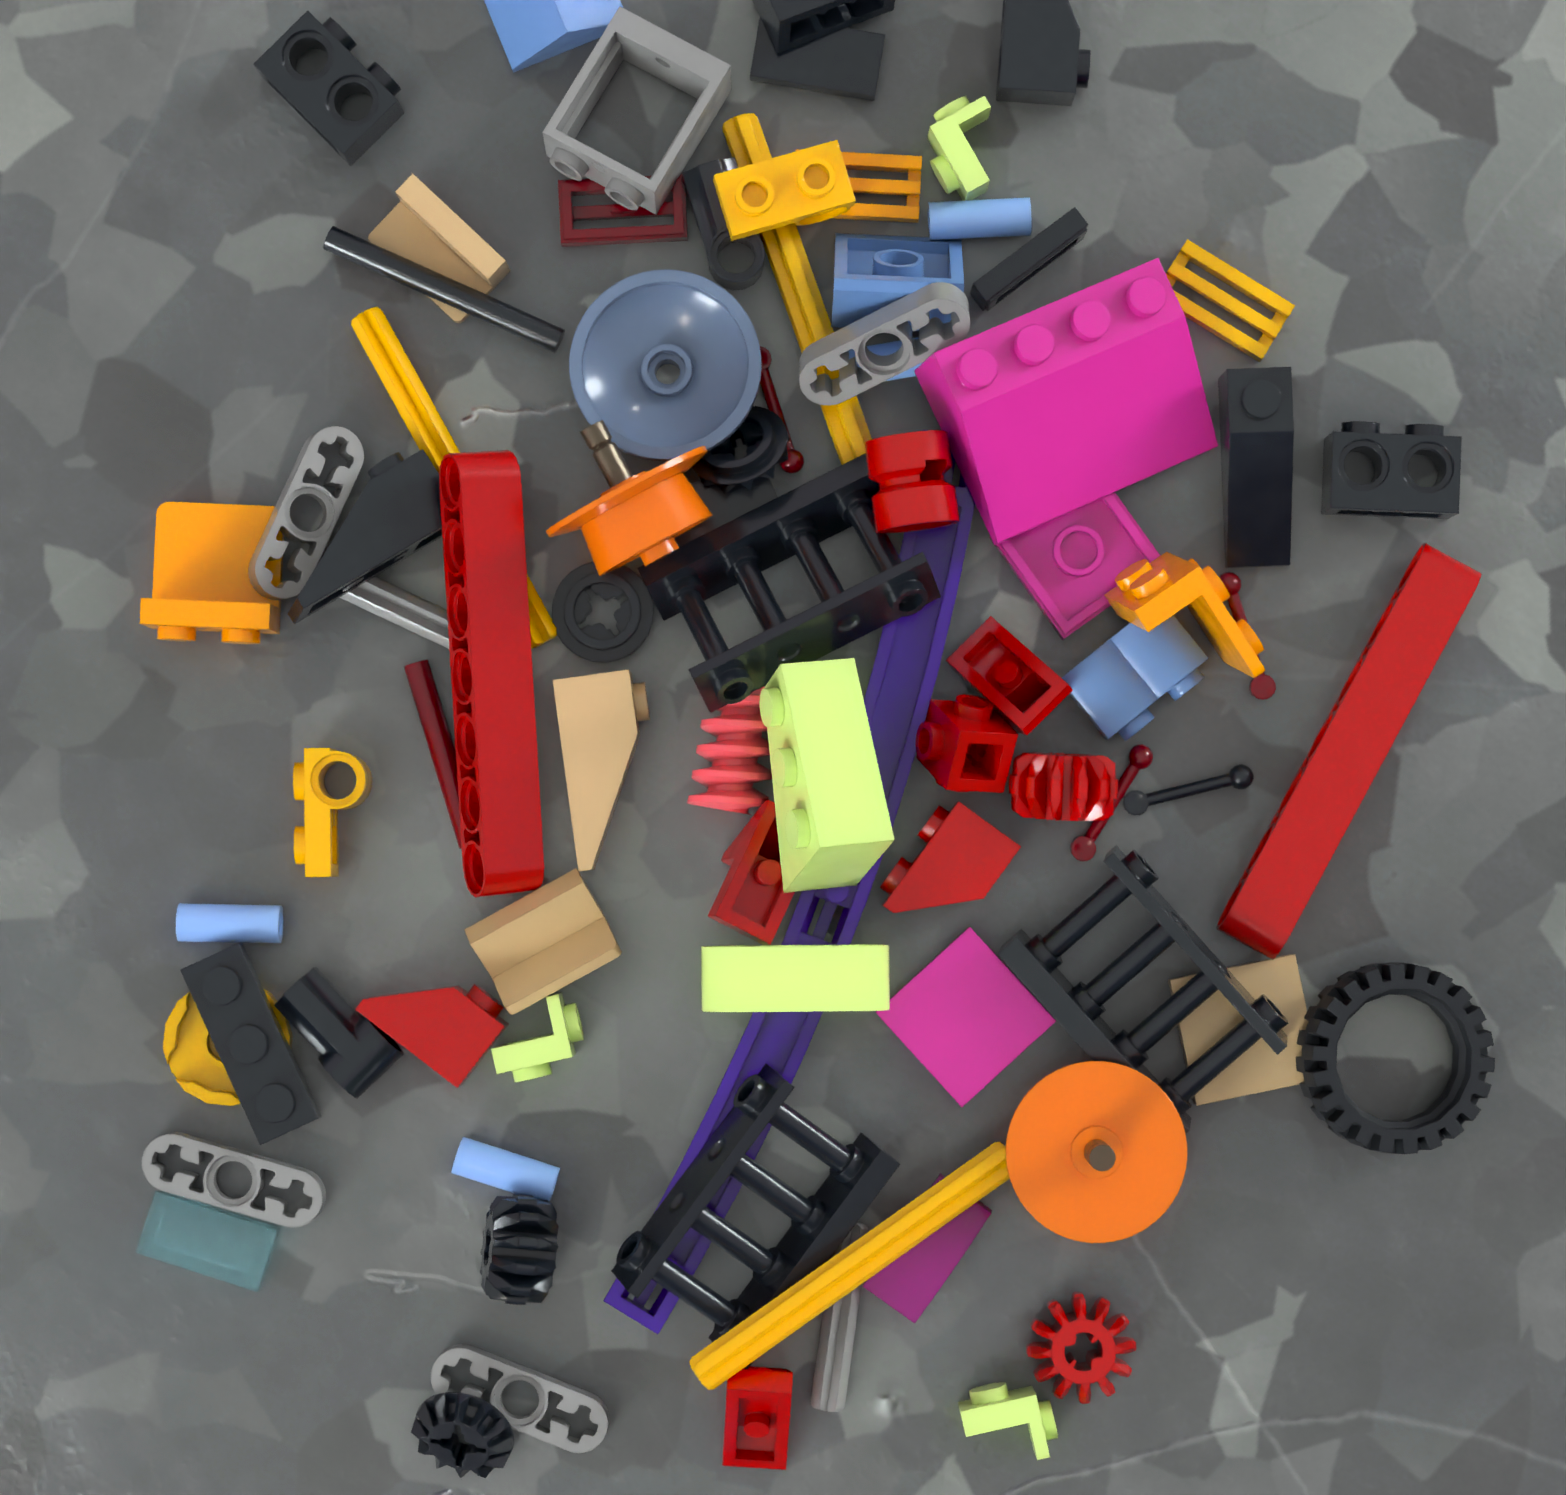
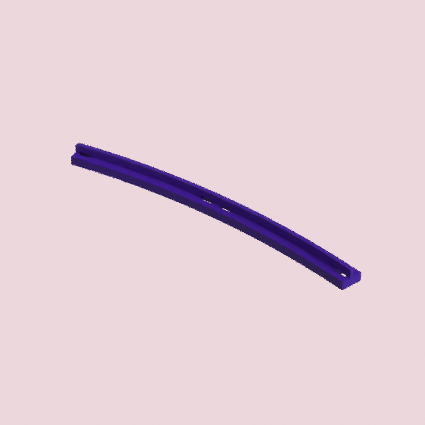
(895, 708)

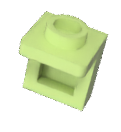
(955, 161)
(533, 1056)
(996, 1408)

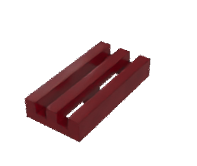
(618, 235)

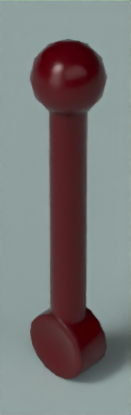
(795, 458)
(1263, 685)
(1084, 847)

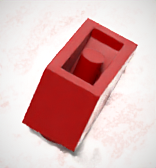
(440, 1026)

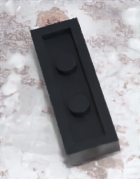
(250, 1043)

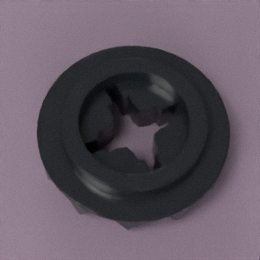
(766, 446)
(596, 642)
(480, 1422)

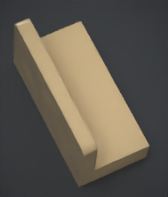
(438, 239)
(544, 941)

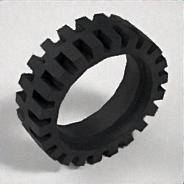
(1469, 1058)

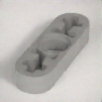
(892, 319)
(311, 464)
(193, 1151)
(559, 1428)

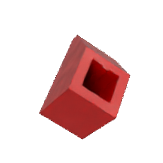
(954, 866)

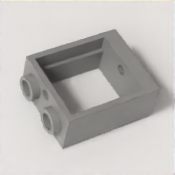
(662, 56)

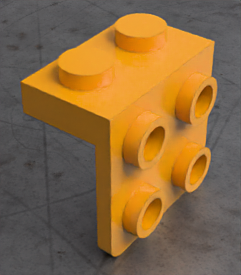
(204, 574)
(1159, 589)

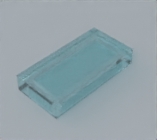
(207, 1240)

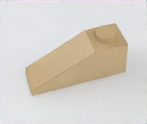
(598, 741)

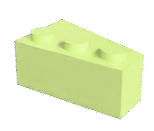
(823, 775)

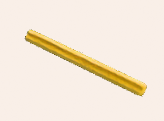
(799, 290)
(426, 424)
(851, 1267)

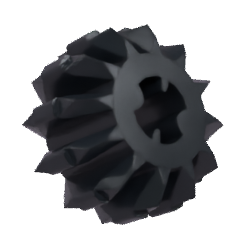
(519, 1249)

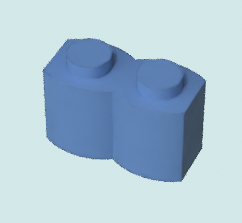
(1132, 673)

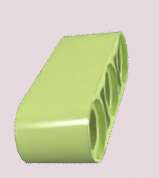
(795, 978)

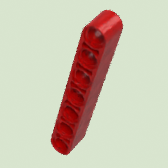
(491, 672)
(1348, 751)

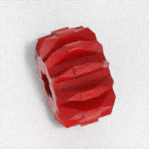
(1063, 786)
(1098, 1360)

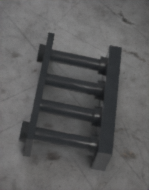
(764, 538)
(1080, 1006)
(817, 1221)

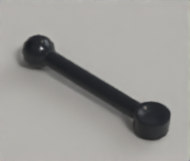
(1137, 802)

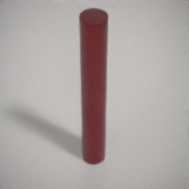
(437, 736)

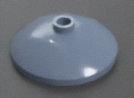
(658, 322)

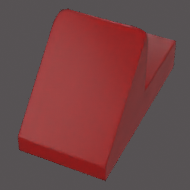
(1009, 676)
(753, 888)
(757, 1418)

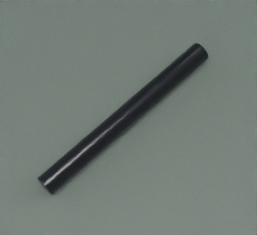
(443, 289)

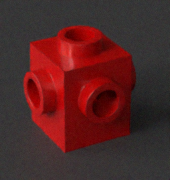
(966, 745)

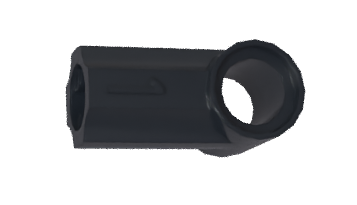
(713, 226)
(347, 1042)

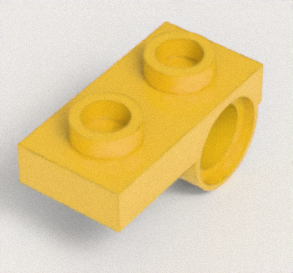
(785, 190)
(318, 840)

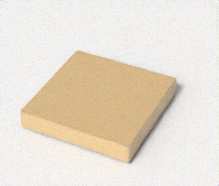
(1258, 1067)

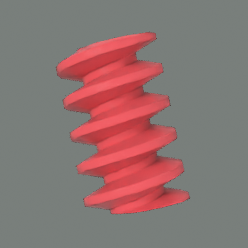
(733, 758)

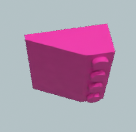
(1071, 400)

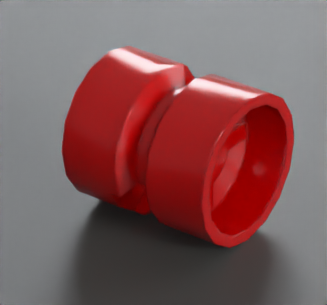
(911, 481)

